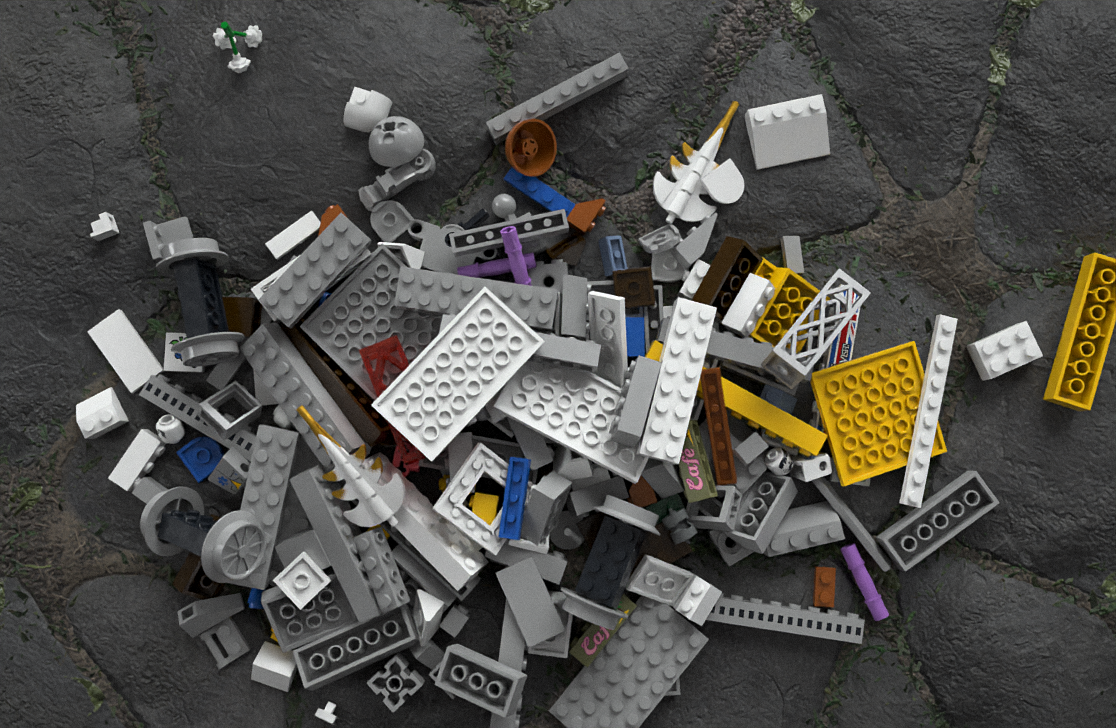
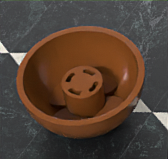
(531, 147)

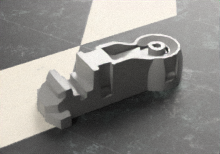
(397, 179)

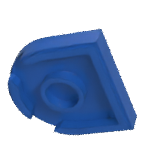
(201, 456)

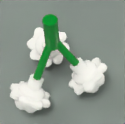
(225, 39)

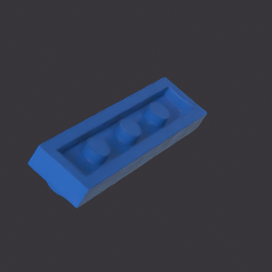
(539, 192)
(514, 498)

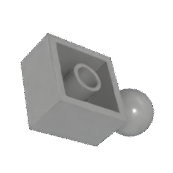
(504, 207)

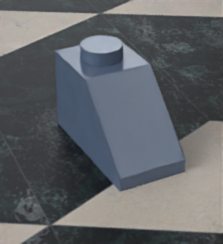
(777, 398)

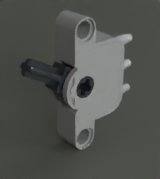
(437, 247)

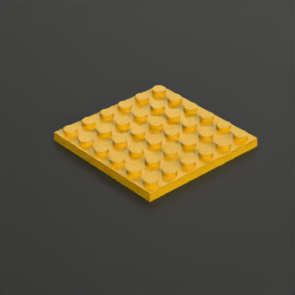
(872, 411)

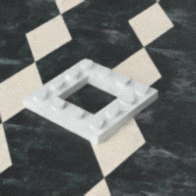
(450, 503)

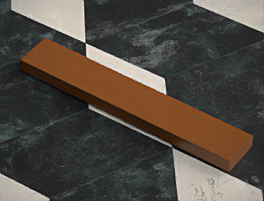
(718, 426)

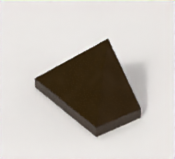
(568, 249)

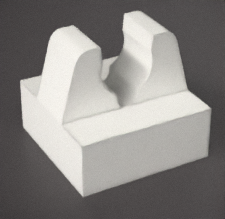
(327, 713)

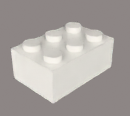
(1004, 351)

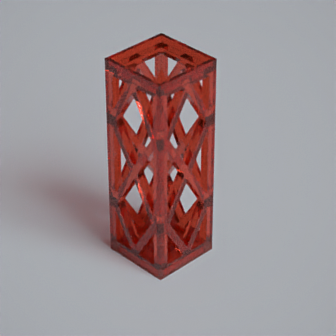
(381, 352)

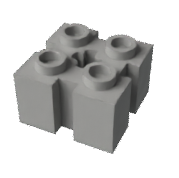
(396, 694)

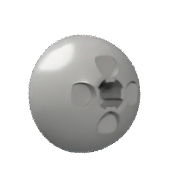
(395, 141)

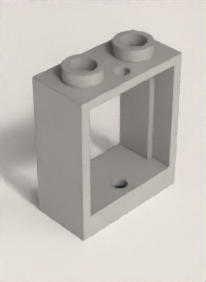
(217, 422)
(728, 513)

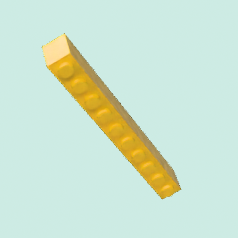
(762, 414)

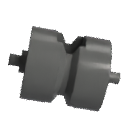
(679, 526)

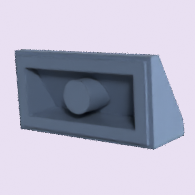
(612, 254)

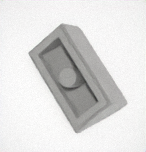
(792, 253)

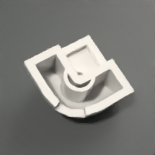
(366, 109)

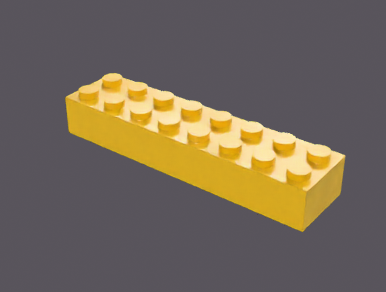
(1085, 335)

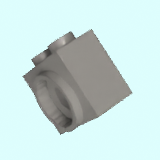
(542, 271)
(729, 554)

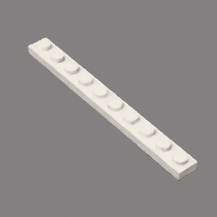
(928, 411)

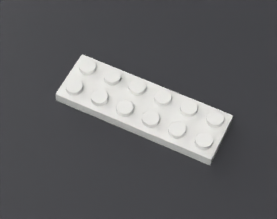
(609, 330)

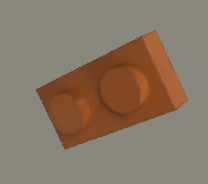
(824, 586)

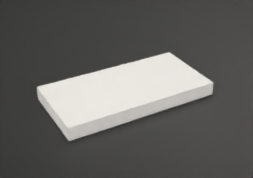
(125, 350)

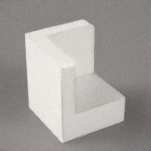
(104, 227)

